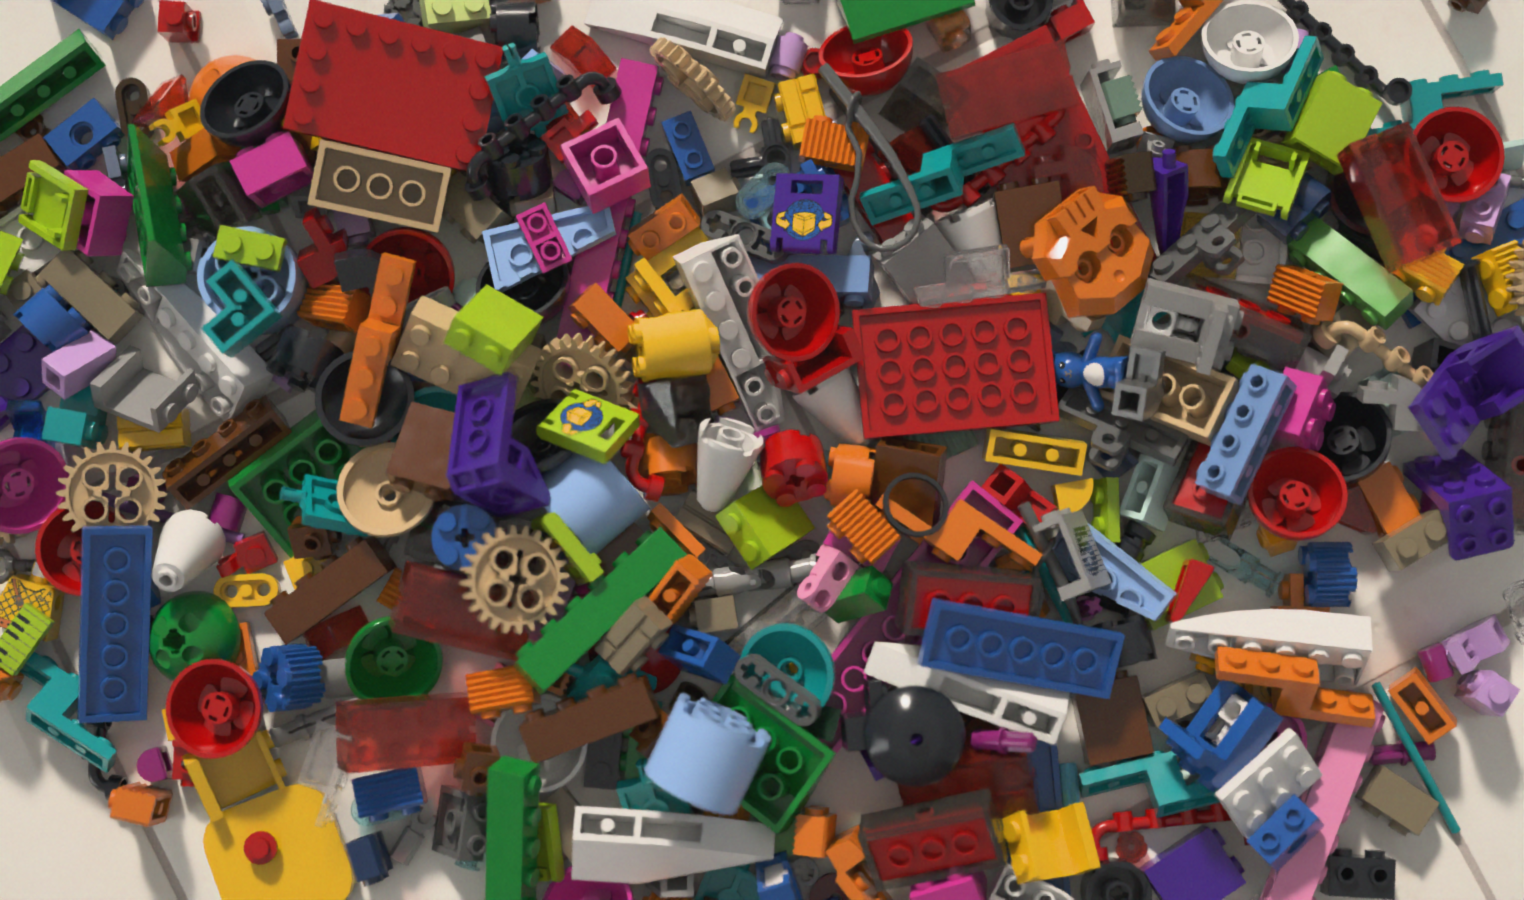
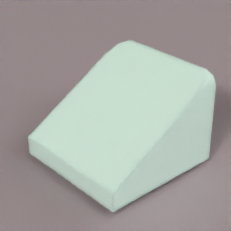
(1513, 154)

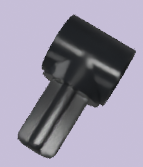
(772, 149)

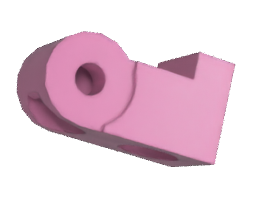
(826, 579)

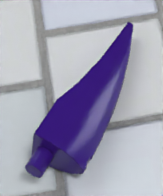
(1169, 199)

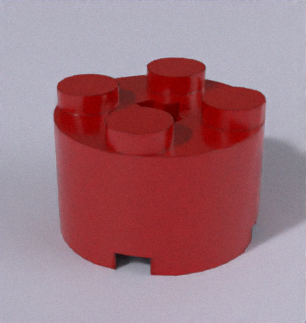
(793, 467)

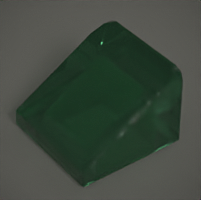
(826, 724)

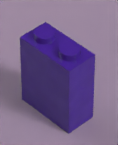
(1194, 868)

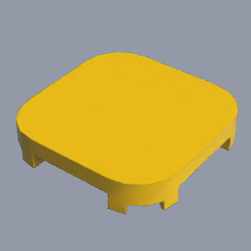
(308, 859)

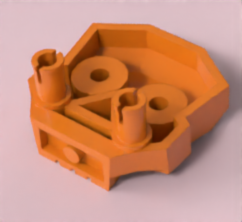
(1081, 235)

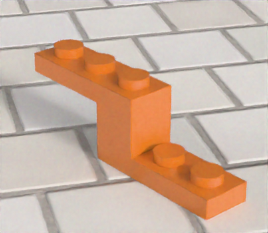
(1186, 24)
(377, 340)
(959, 530)
(1294, 686)

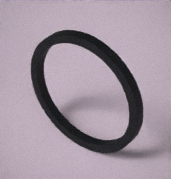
(932, 482)

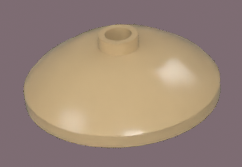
(363, 493)

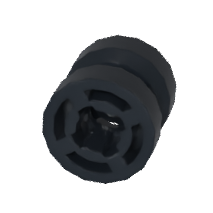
(1135, 540)

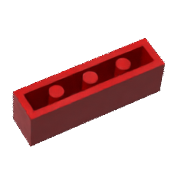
(871, 177)

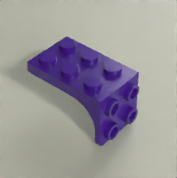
(1471, 501)

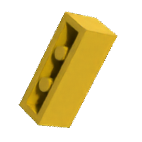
(1034, 450)

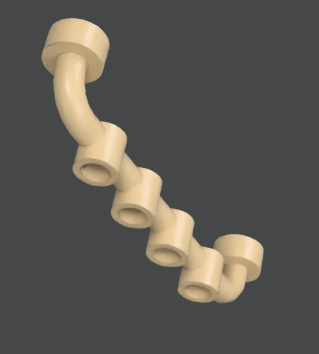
(1329, 334)

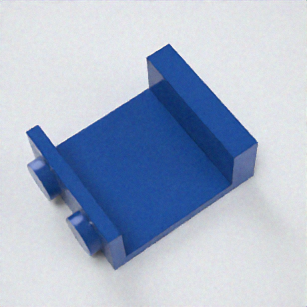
(104, 15)

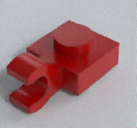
(565, 131)
(251, 553)

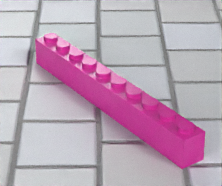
(599, 263)

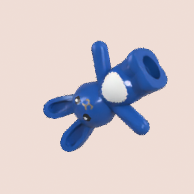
(1091, 371)

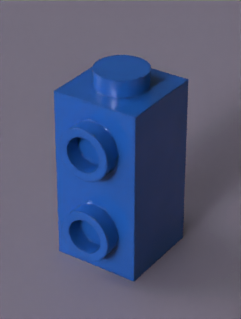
(687, 147)

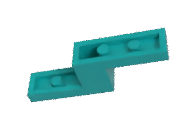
(1429, 96)
(1268, 106)
(943, 173)
(56, 705)
(1162, 780)

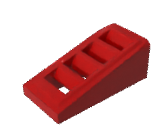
(1188, 585)

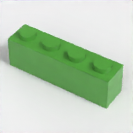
(1365, 282)

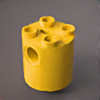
(674, 345)

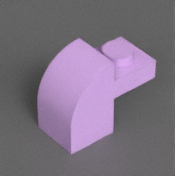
(1475, 643)

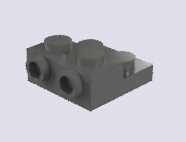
(460, 825)

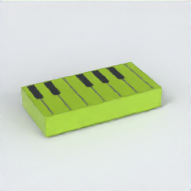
(23, 638)

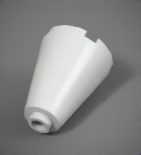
(972, 226)
(836, 406)
(724, 460)
(186, 549)

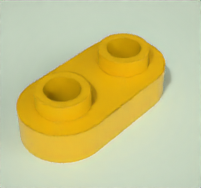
(247, 589)

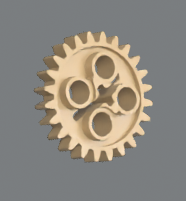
(692, 79)
(586, 360)
(79, 493)
(485, 573)

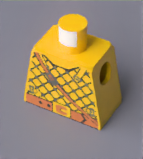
(32, 590)

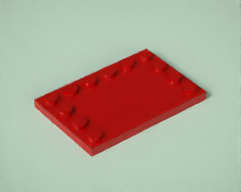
(391, 86)
(956, 366)

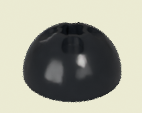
(246, 104)
(541, 293)
(1364, 429)

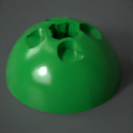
(191, 630)
(397, 673)

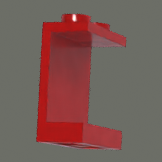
(839, 354)

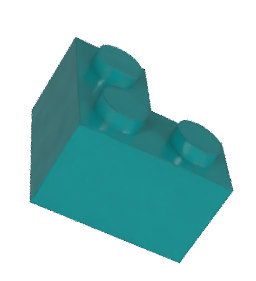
(246, 314)
(76, 422)

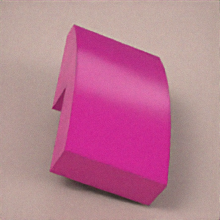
(544, 238)

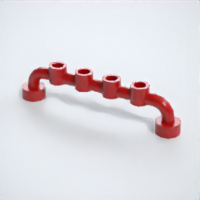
(1041, 133)
(633, 451)
(1126, 822)

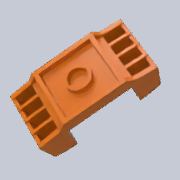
(853, 876)

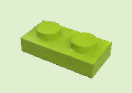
(250, 248)
(1106, 507)

